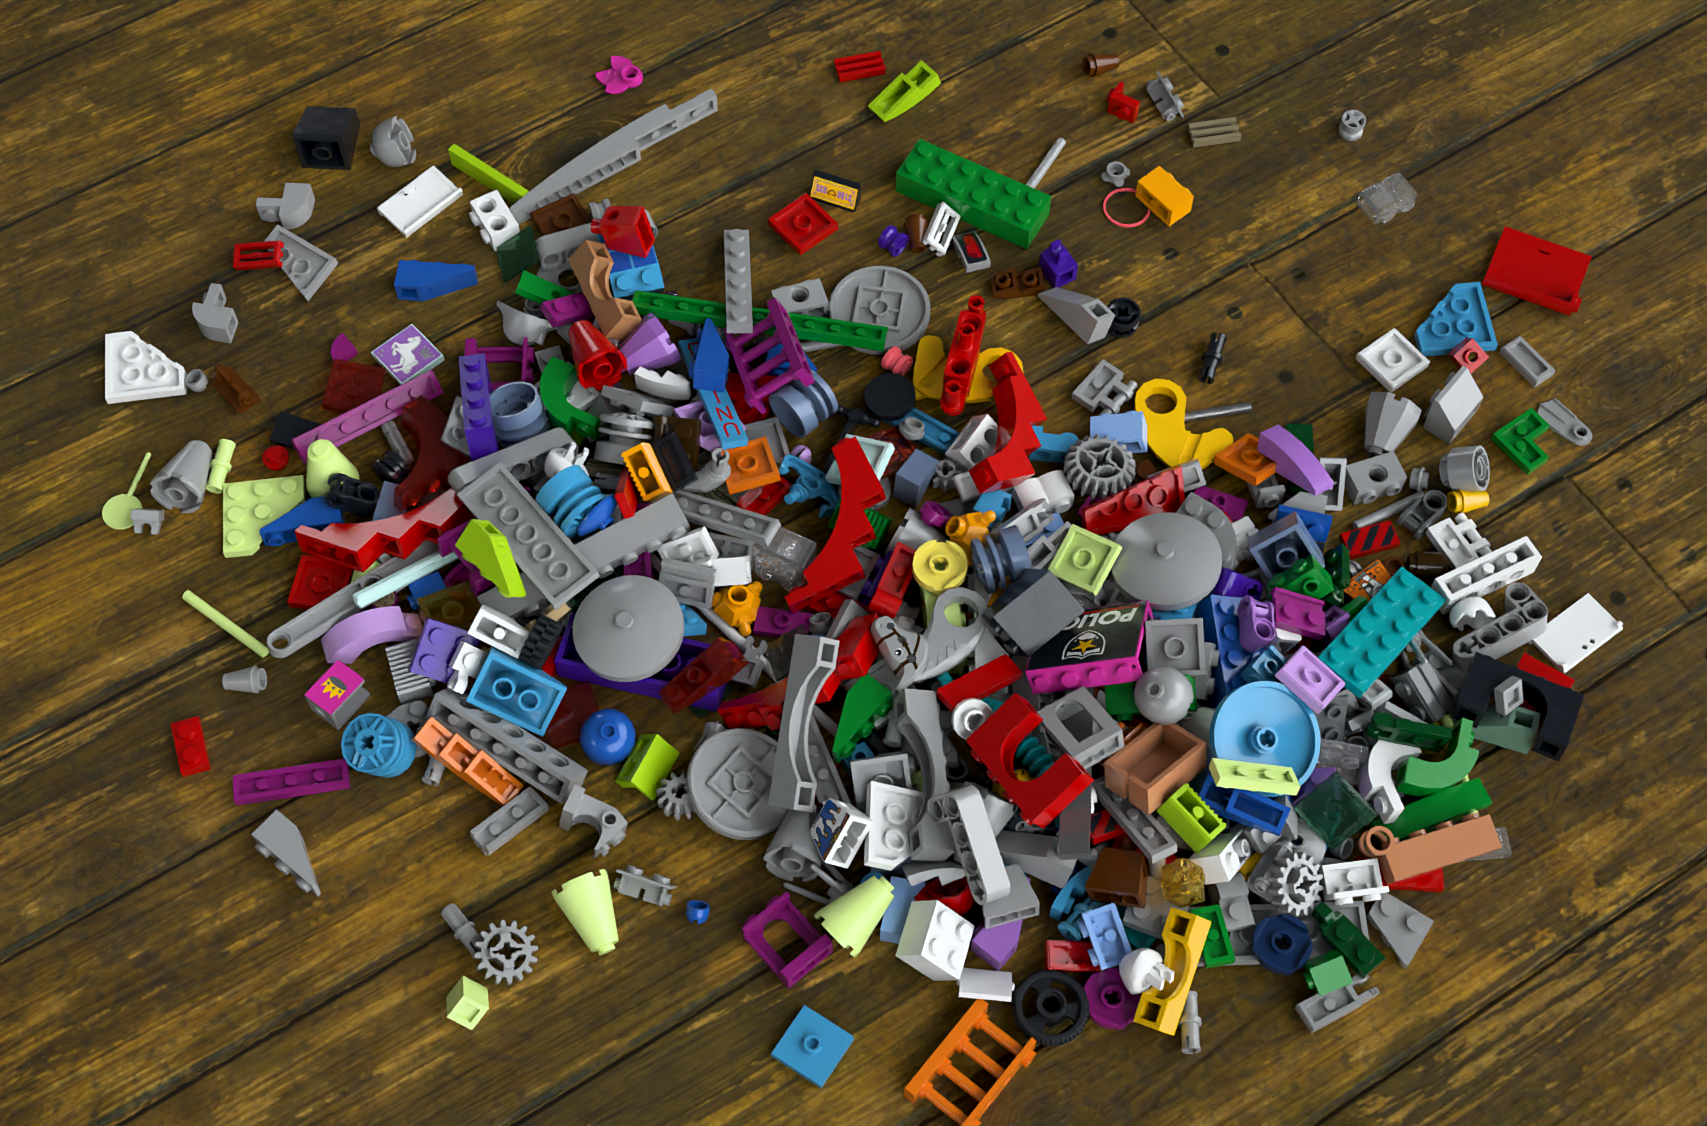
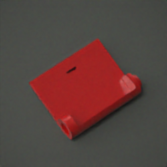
(1537, 271)

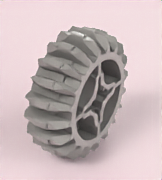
(1099, 467)

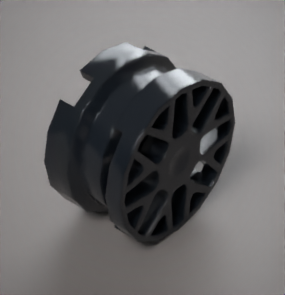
(1126, 317)
(391, 468)

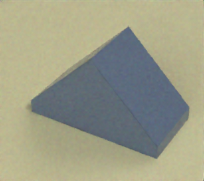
(914, 478)

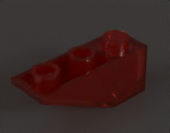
(704, 674)

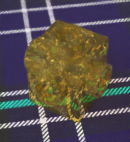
(1183, 883)

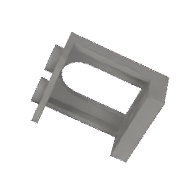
(1092, 748)

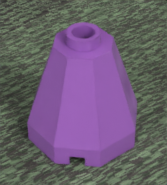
(648, 346)

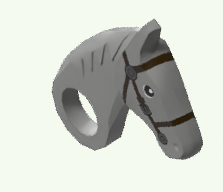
(940, 648)

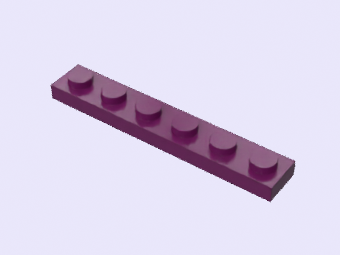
(369, 414)

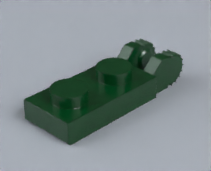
(1408, 732)

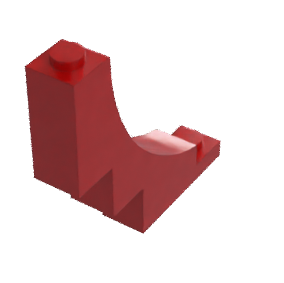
(1016, 439)
(363, 543)
(837, 563)

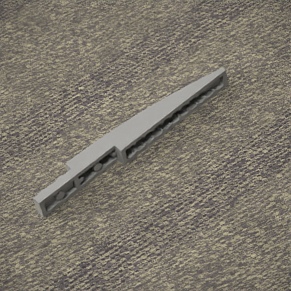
(614, 153)

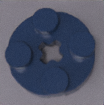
(1284, 960)

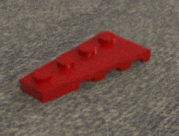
(1153, 495)

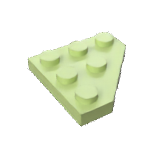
(254, 505)

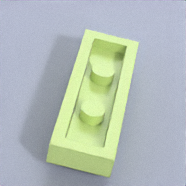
(1254, 776)

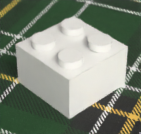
(935, 940)

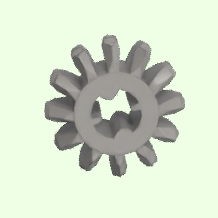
(670, 799)

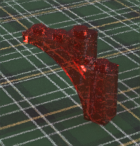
(436, 458)

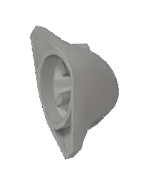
(521, 325)

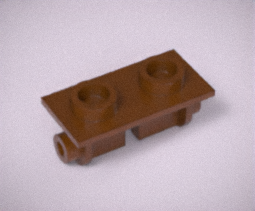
(234, 389)

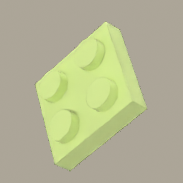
(1084, 559)

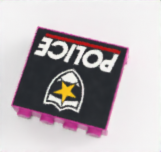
(1092, 650)

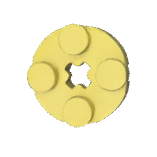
(940, 552)

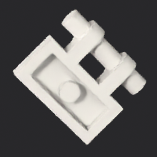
(1450, 541)

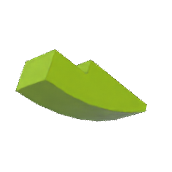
(905, 92)

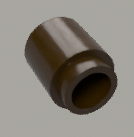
(1426, 564)

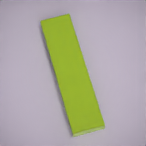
(486, 174)

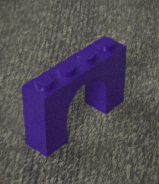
(476, 406)

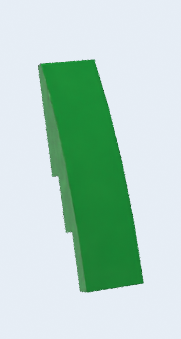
(1437, 809)

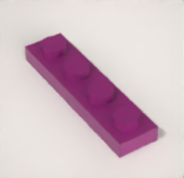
(291, 781)

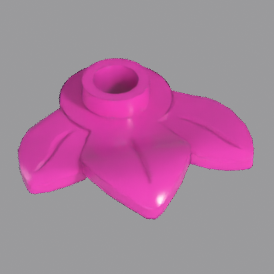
(620, 76)

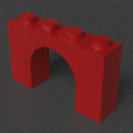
(995, 746)

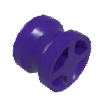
(893, 240)

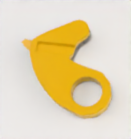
(931, 365)

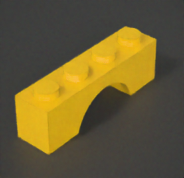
(1184, 940)

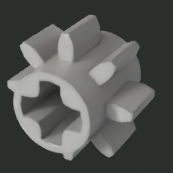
(944, 475)

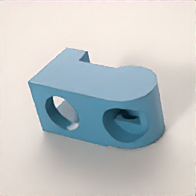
(1053, 447)

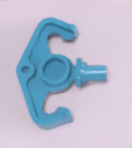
(809, 485)

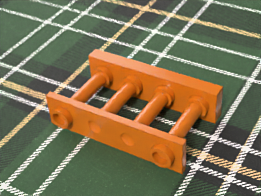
(959, 1041)

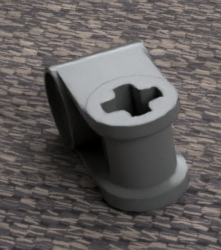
(1421, 516)

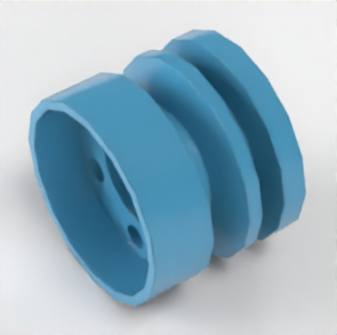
(569, 498)
(378, 745)

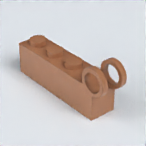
(1430, 850)

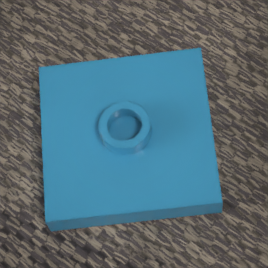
(812, 1046)

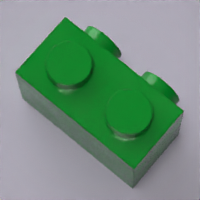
(1305, 578)

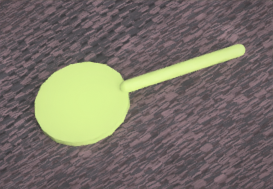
(117, 510)

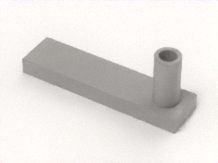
(1139, 826)

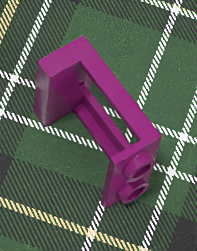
(521, 355)
(782, 909)

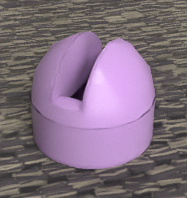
(805, 455)

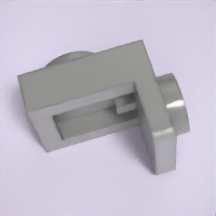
(1267, 493)

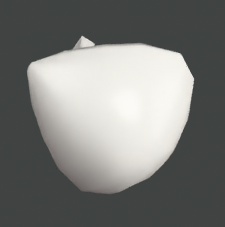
(561, 458)
(1142, 969)

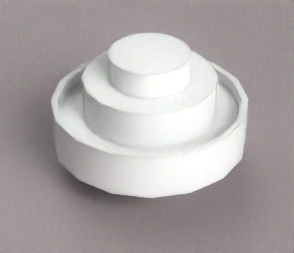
(969, 716)

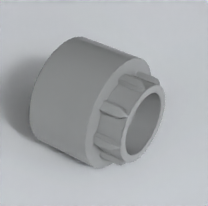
(1465, 469)

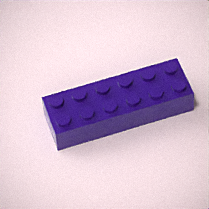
(571, 666)

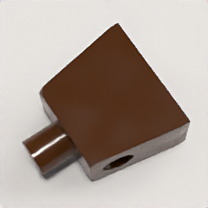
(1119, 876)

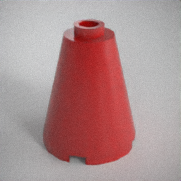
(595, 356)

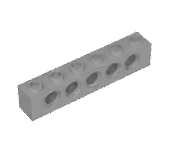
(508, 745)

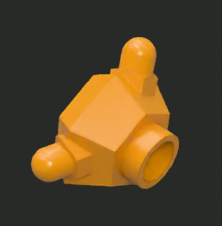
(969, 526)
(738, 605)

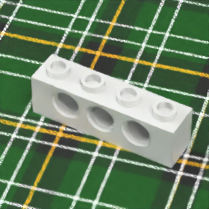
(1487, 573)

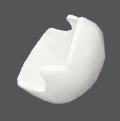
(1471, 611)

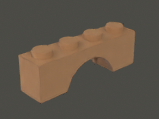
(592, 268)

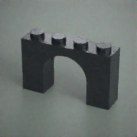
(1556, 703)

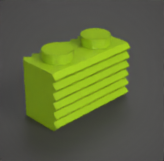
(1191, 818)

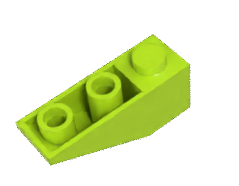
(490, 552)

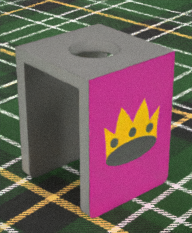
(337, 695)

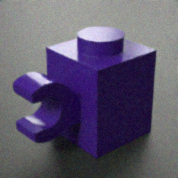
(1058, 264)

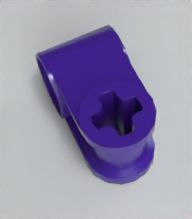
(1237, 585)

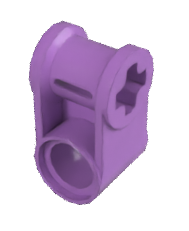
(1255, 623)

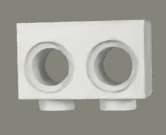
(493, 218)
(972, 442)

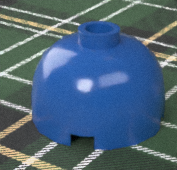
(607, 737)

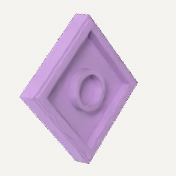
(1310, 679)

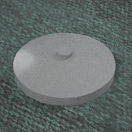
(1167, 561)
(628, 628)

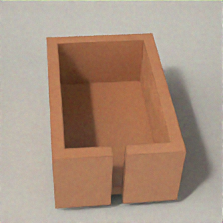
(1155, 765)

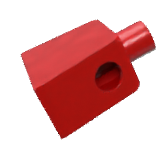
(625, 230)

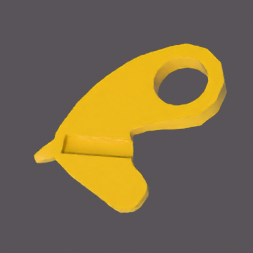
(1167, 431)

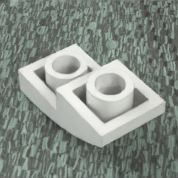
(669, 386)

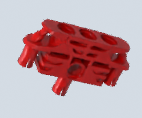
(963, 357)

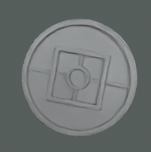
(885, 299)
(732, 784)

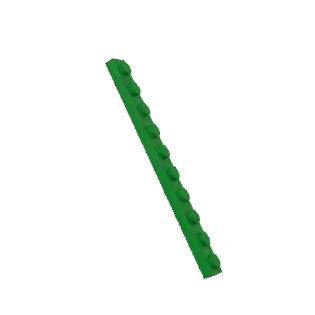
(806, 326)

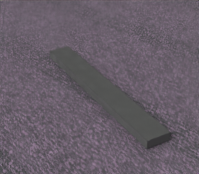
(1076, 817)

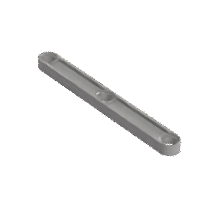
(338, 606)

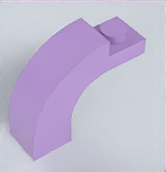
(369, 628)

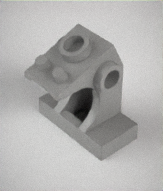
(603, 817)

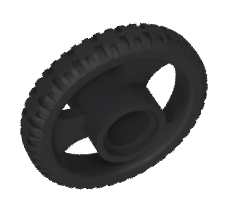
(1033, 1027)

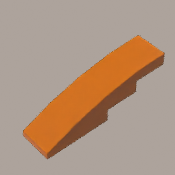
(467, 762)

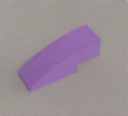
(1294, 460)

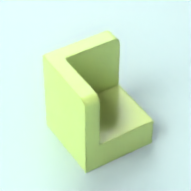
(467, 1002)

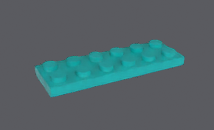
(1381, 631)

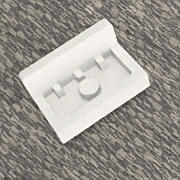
(693, 548)
(1352, 880)

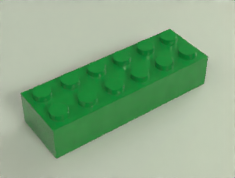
(974, 193)

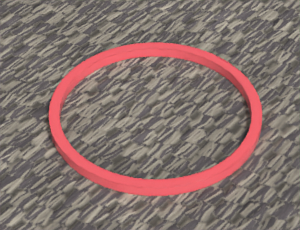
(1115, 222)

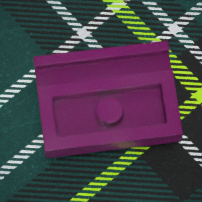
(1298, 613)

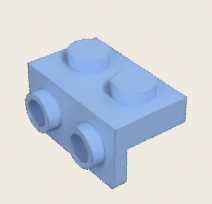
(1106, 936)

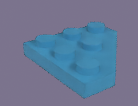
(1457, 316)

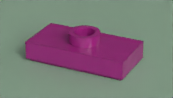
(1230, 504)
(774, 622)

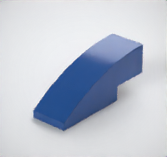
(1245, 807)

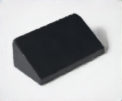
(289, 427)

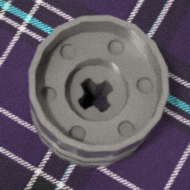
(623, 435)

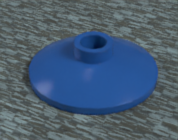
(598, 517)

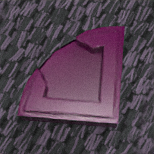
(343, 348)

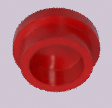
(275, 458)

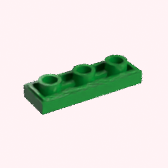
(539, 289)

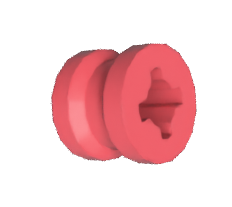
(896, 361)

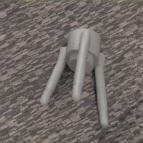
(1414, 646)
(836, 890)

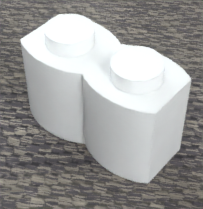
(1051, 486)

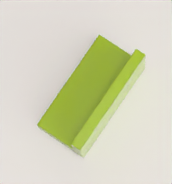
(647, 765)

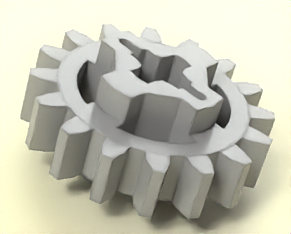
(1295, 883)
(506, 965)

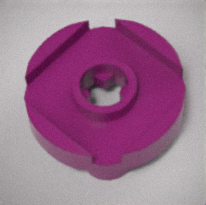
(1106, 1015)

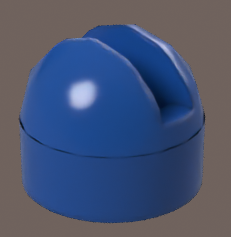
(697, 910)

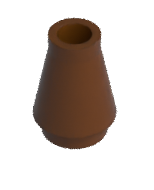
(1096, 64)
(915, 228)

